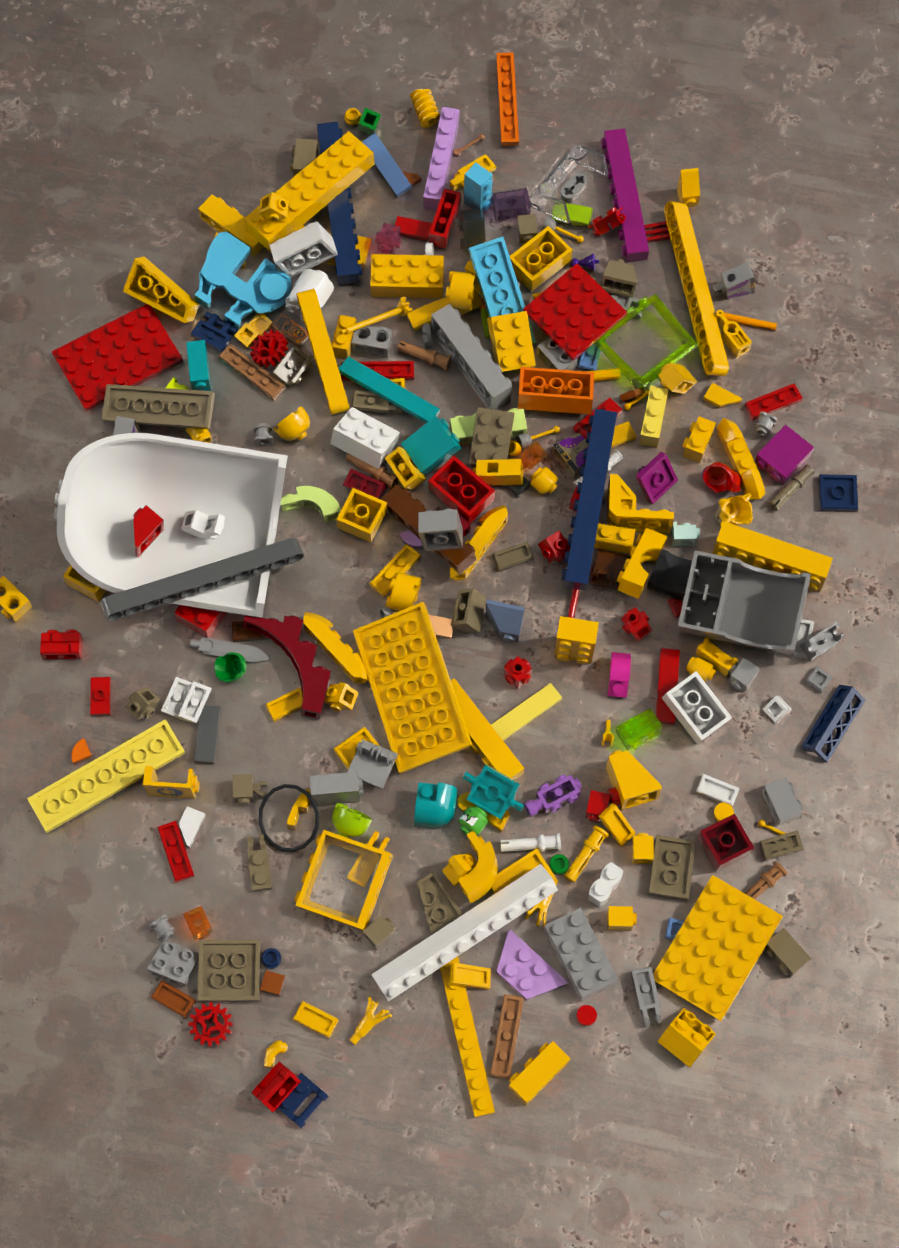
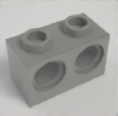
(371, 344)

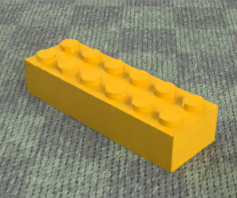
(772, 554)

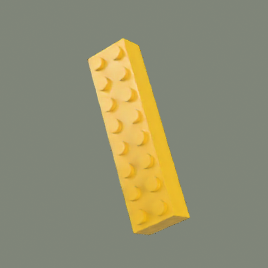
(314, 188)

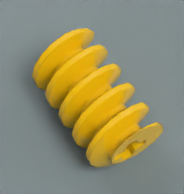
(425, 107)

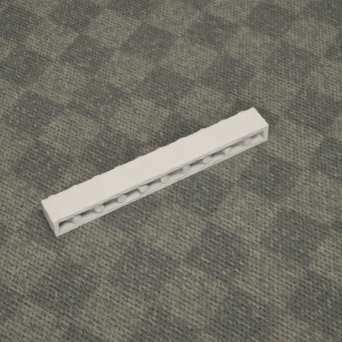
(464, 932)

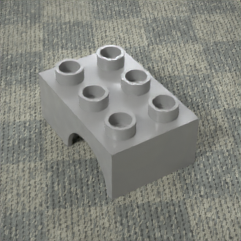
(743, 603)

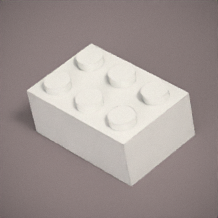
(303, 249)
(364, 437)
(696, 707)

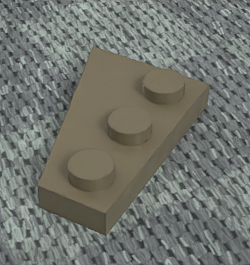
(437, 903)

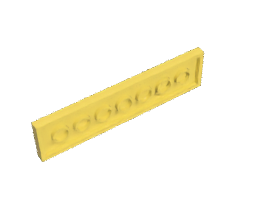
(105, 776)

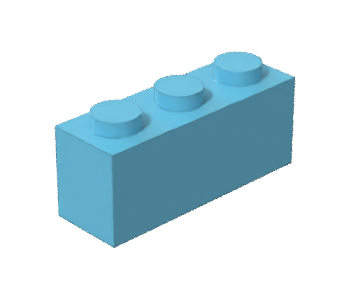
(478, 188)

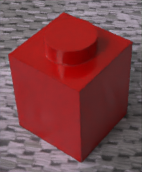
(596, 805)

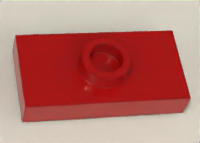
(100, 696)

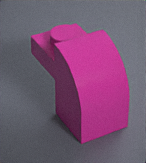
(619, 674)

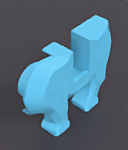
(261, 294)

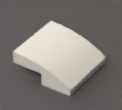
(186, 700)

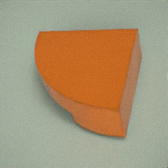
(80, 752)

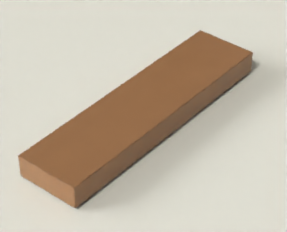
(252, 372)
(506, 1036)

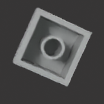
(440, 530)

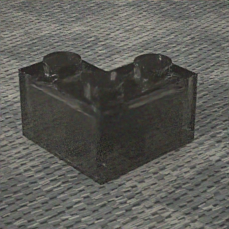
(473, 228)

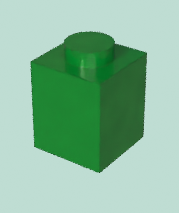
(368, 121)

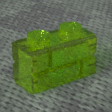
(639, 729)

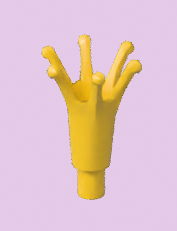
(541, 908)
(369, 1020)

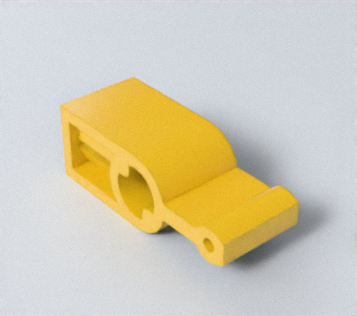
(736, 341)

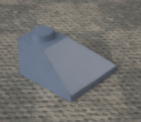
(505, 619)

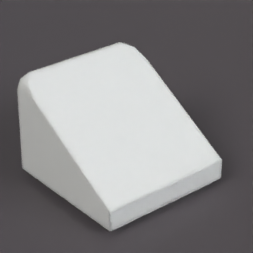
(777, 709)

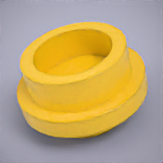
(352, 116)

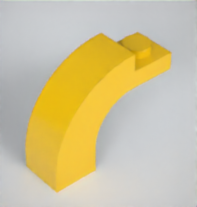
(483, 876)

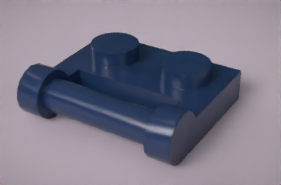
(297, 1098)

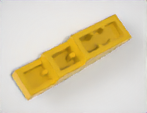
(423, 314)

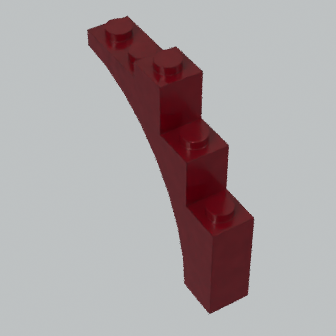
(301, 654)

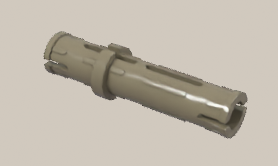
(797, 481)

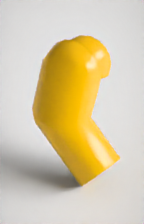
(274, 1049)

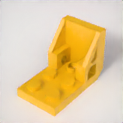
(623, 512)

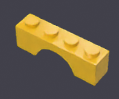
(648, 549)

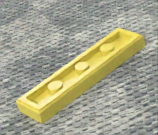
(526, 711)

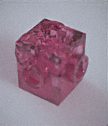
(388, 238)

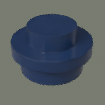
(271, 958)

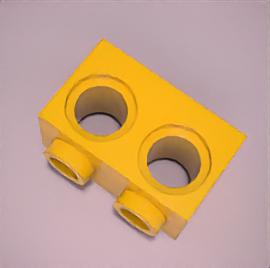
(11, 597)

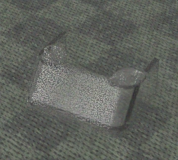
(542, 195)

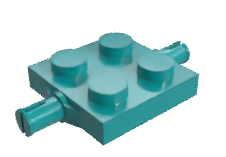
(493, 791)

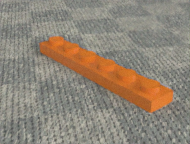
(507, 99)

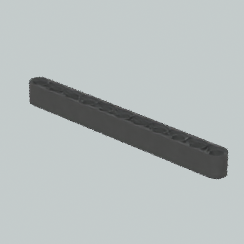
(201, 579)

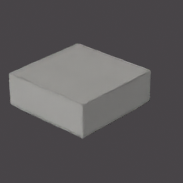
(819, 679)

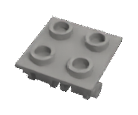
(373, 763)
(173, 962)

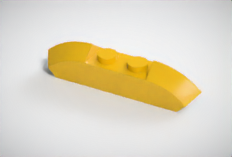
(741, 458)
(484, 535)
(342, 654)

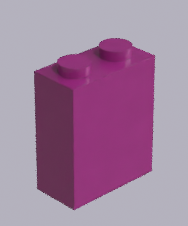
(784, 454)

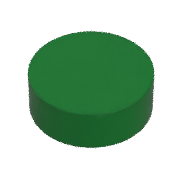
(559, 864)

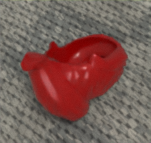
(721, 478)

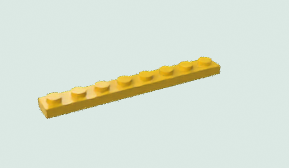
(467, 1044)

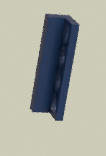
(832, 718)

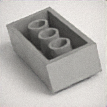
(580, 954)

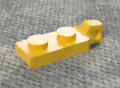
(484, 161)

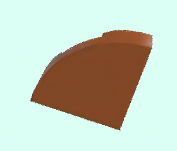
(412, 178)
(631, 394)

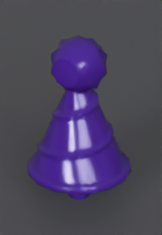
(588, 262)

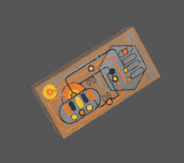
(291, 330)

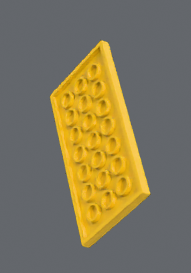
(412, 688)

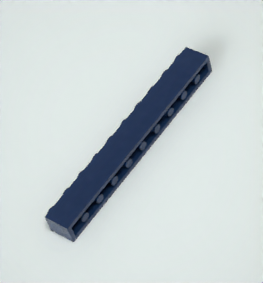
(340, 217)
(590, 499)

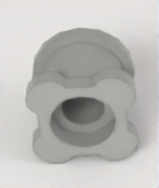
(765, 423)
(263, 434)
(162, 928)

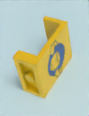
(173, 790)

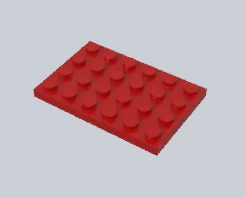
(117, 354)

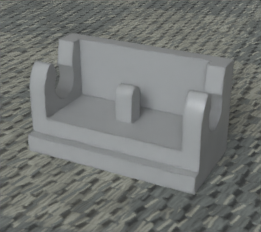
(822, 641)

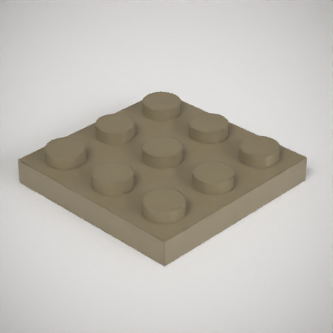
(229, 971)

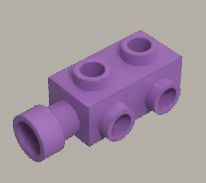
(556, 793)

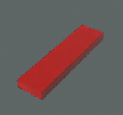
(389, 369)
(666, 681)

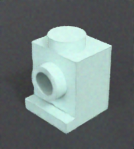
(684, 534)

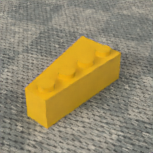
(159, 291)

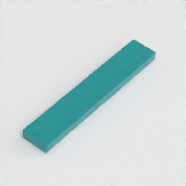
(388, 390)

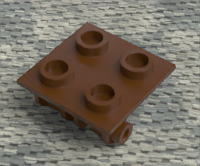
(608, 568)

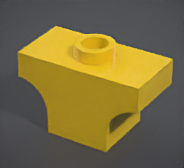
(459, 866)

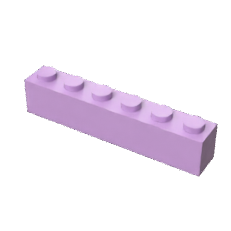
(441, 157)

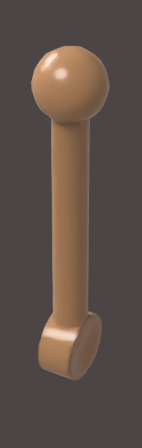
(457, 152)

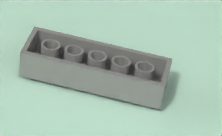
(471, 358)

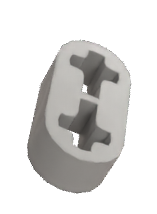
(576, 189)

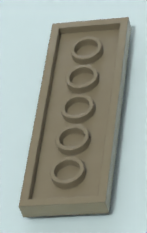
(159, 406)

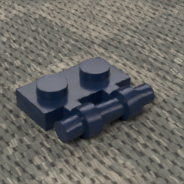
(213, 336)

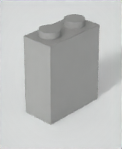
(336, 788)

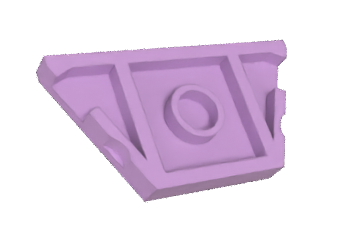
(526, 969)

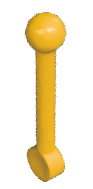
(761, 823)

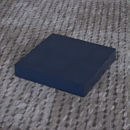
(838, 493)

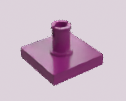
(656, 477)

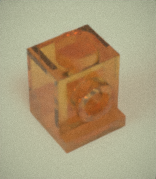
(537, 452)
(202, 931)

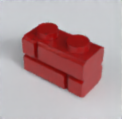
(61, 645)
(276, 1086)

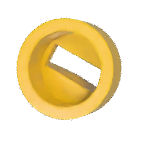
(514, 448)

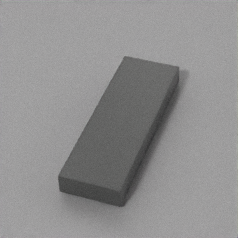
(207, 735)

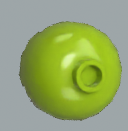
(350, 821)

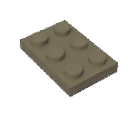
(491, 435)
(672, 867)

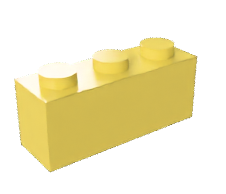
(653, 416)

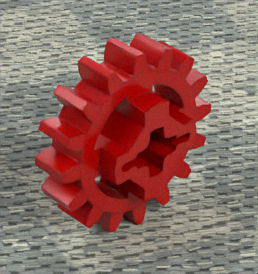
(269, 348)
(214, 1015)

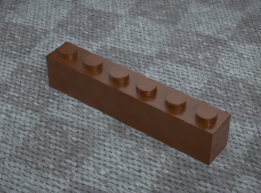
(407, 510)

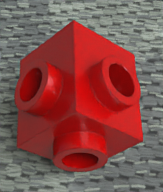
(554, 547)
(636, 624)
(519, 677)

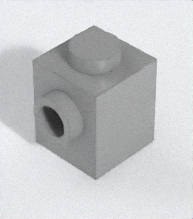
(743, 675)

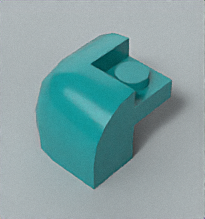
(435, 805)

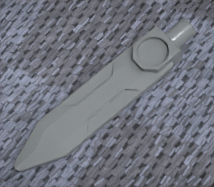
(219, 648)

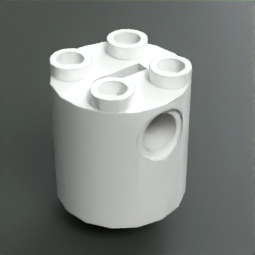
(308, 280)

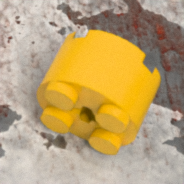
(461, 290)
(403, 591)

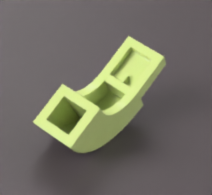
(312, 498)

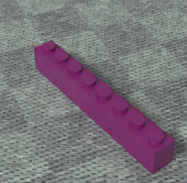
(625, 195)

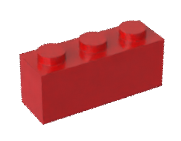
(445, 218)

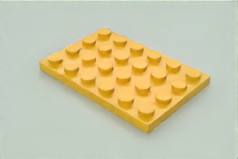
(716, 948)

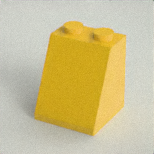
(631, 780)

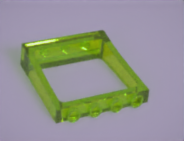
(686, 346)

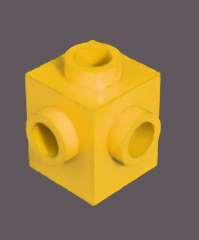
(273, 207)
(341, 697)

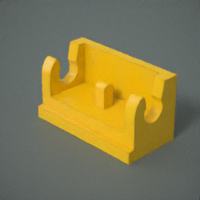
(715, 656)

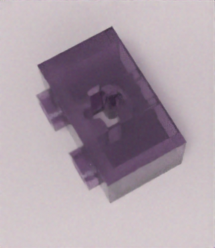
(510, 204)

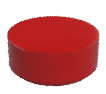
(614, 796)
(586, 1015)

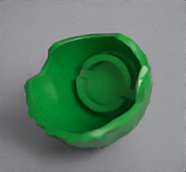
(230, 667)

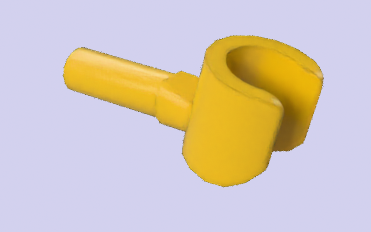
(608, 736)

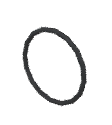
(316, 818)

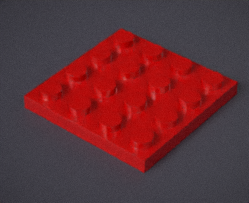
(575, 311)

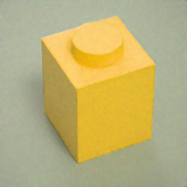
(642, 849)
(621, 918)

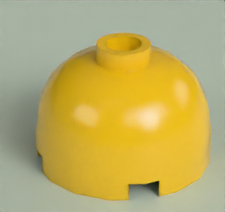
(293, 426)

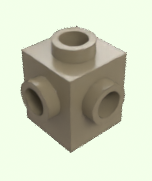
(142, 703)

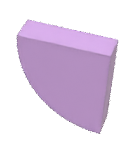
(410, 539)

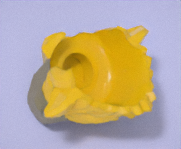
(734, 510)

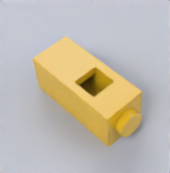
(500, 471)

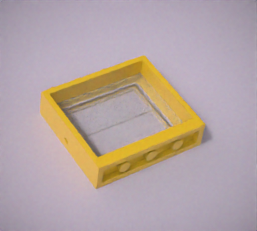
(343, 880)

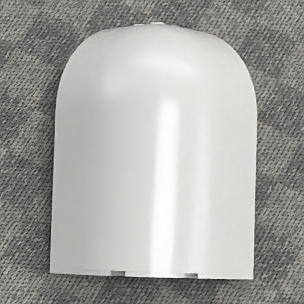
(171, 477)

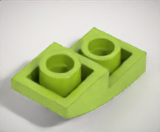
(578, 215)

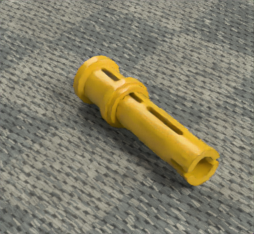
(590, 847)

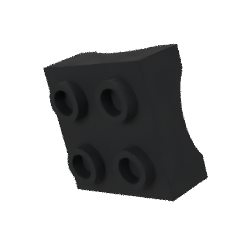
(670, 574)

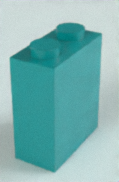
(198, 365)
(431, 445)

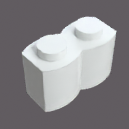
(602, 888)

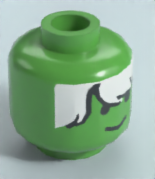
(473, 820)

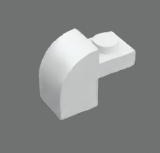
(202, 525)

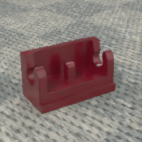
(364, 483)

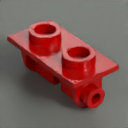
(613, 217)

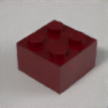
(725, 842)

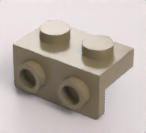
(292, 366)

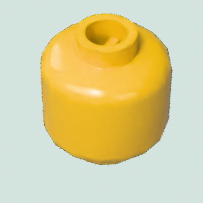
(544, 480)

